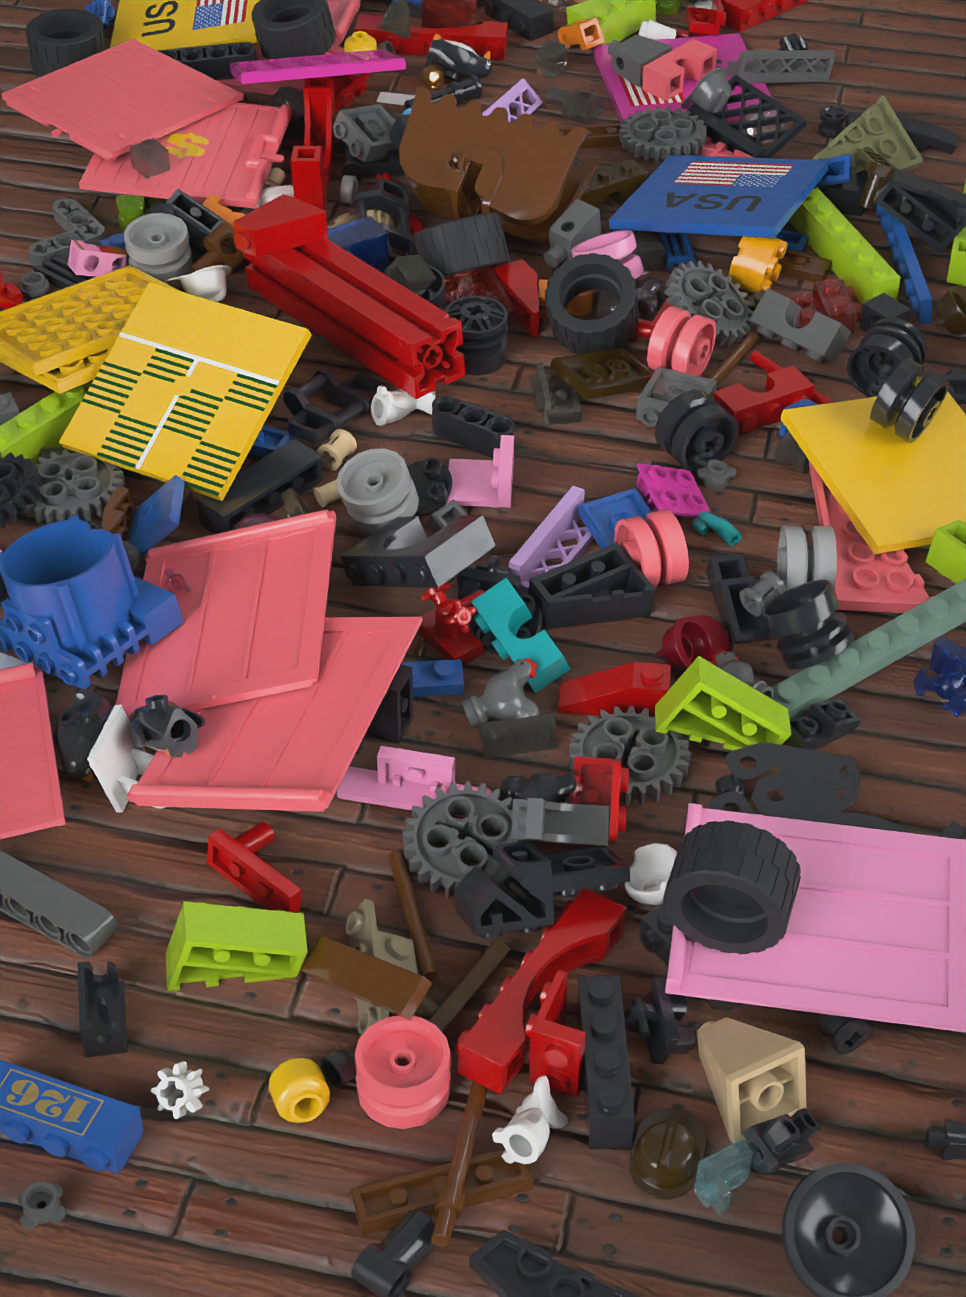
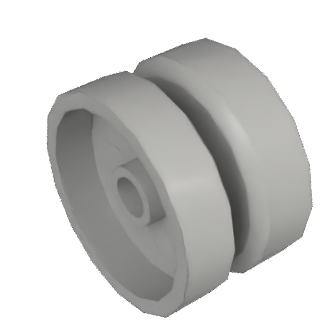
(159, 246)
(376, 489)
(806, 559)

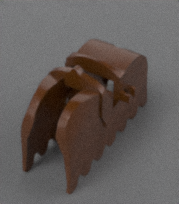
(488, 165)

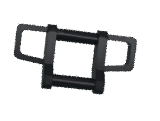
(395, 205)
(343, 395)

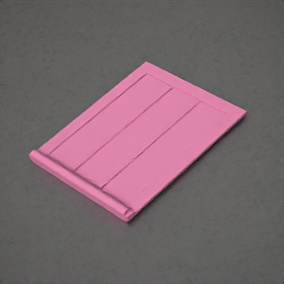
(867, 935)

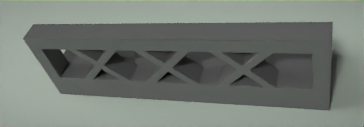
(783, 70)

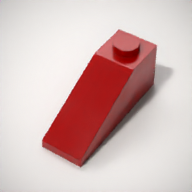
(521, 284)
(622, 686)

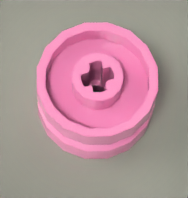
(617, 245)

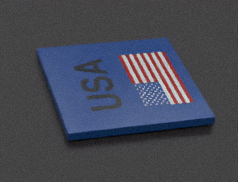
(720, 196)

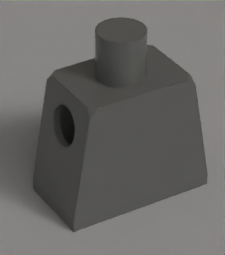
(634, 54)
(573, 227)

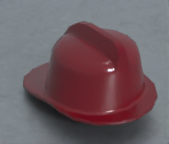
(692, 638)

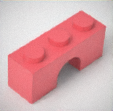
(666, 74)

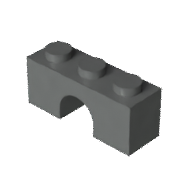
(820, 338)

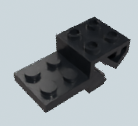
(491, 908)

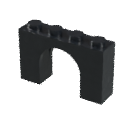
(406, 558)

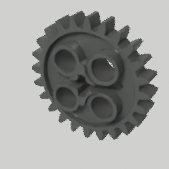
(662, 133)
(712, 296)
(73, 487)
(653, 763)
(463, 837)

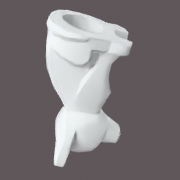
(396, 404)
(529, 1128)

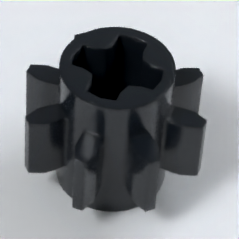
(792, 42)

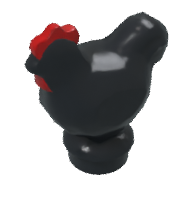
(543, 786)

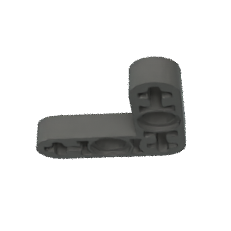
(78, 225)

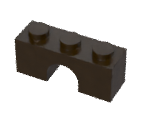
(614, 181)

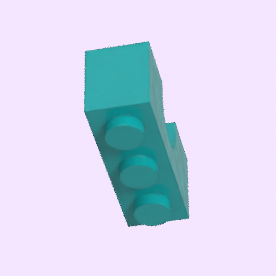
(503, 613)

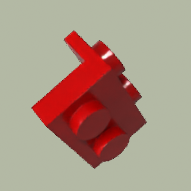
(706, 21)
(348, 87)

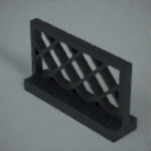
(728, 134)

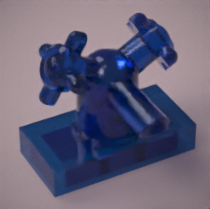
(949, 662)

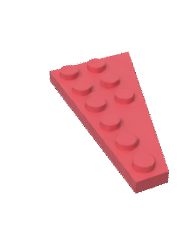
(864, 578)

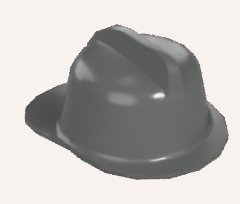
(710, 92)

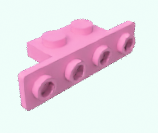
(400, 779)

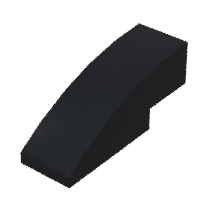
(727, 578)

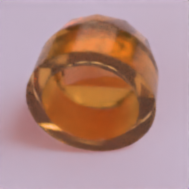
(432, 77)

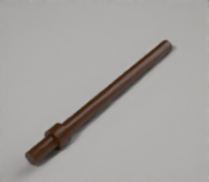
(450, 1199)

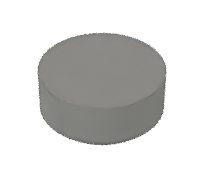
(348, 188)

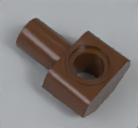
(216, 254)

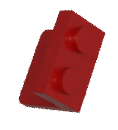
(602, 785)
(555, 1048)

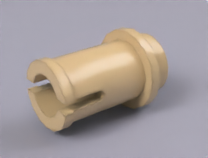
(275, 178)
(327, 493)

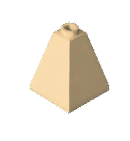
(751, 1073)

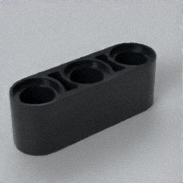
(469, 424)

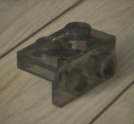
(555, 398)

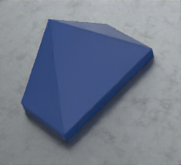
(838, 171)

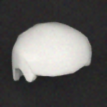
(650, 873)

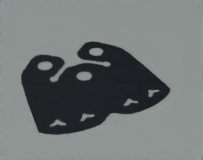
(804, 777)

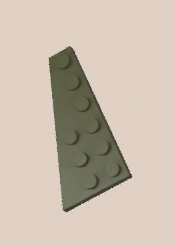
(877, 132)

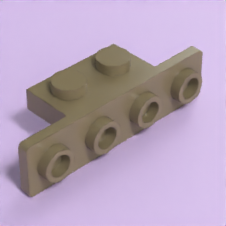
(365, 937)

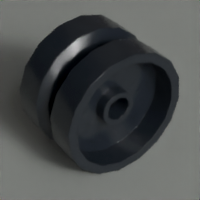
(909, 400)
(696, 430)

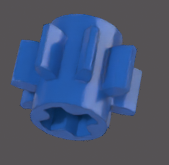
(103, 10)

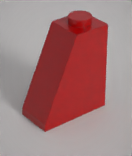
(279, 227)

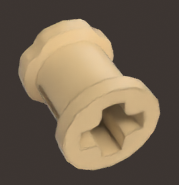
(339, 446)

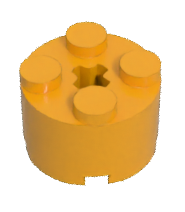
(757, 263)

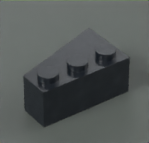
(593, 590)

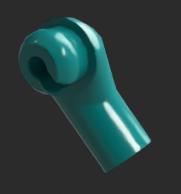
(719, 525)

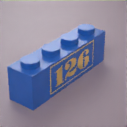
(67, 1119)

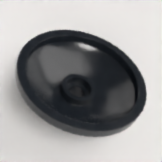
(873, 1225)

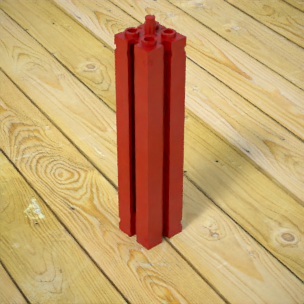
(362, 314)

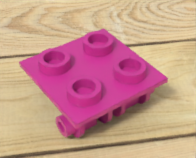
(670, 490)

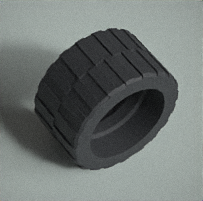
(293, 27)
(63, 39)
(464, 244)
(586, 274)
(732, 887)

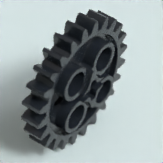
(18, 486)

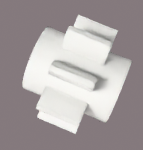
(181, 1079)

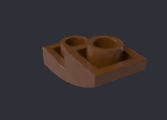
(118, 513)

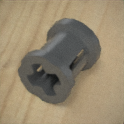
(762, 593)

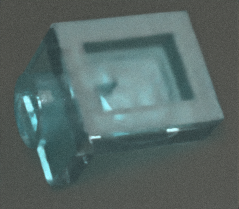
(721, 1174)

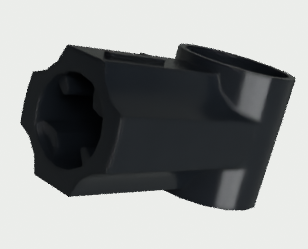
(390, 1265)

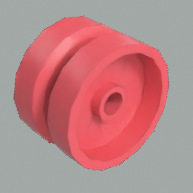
(681, 342)
(655, 546)
(403, 1071)

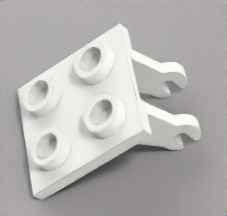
(117, 759)

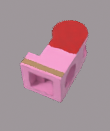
(95, 259)

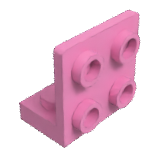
(484, 481)

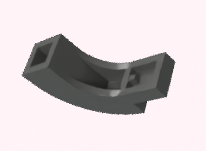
(560, 822)

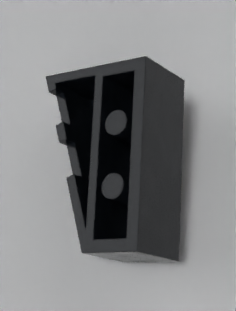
(924, 207)

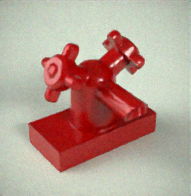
(448, 627)

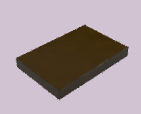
(602, 372)

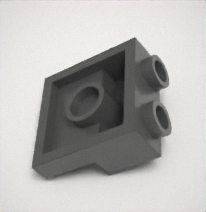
(365, 131)
(666, 386)

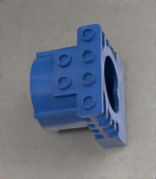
(78, 602)

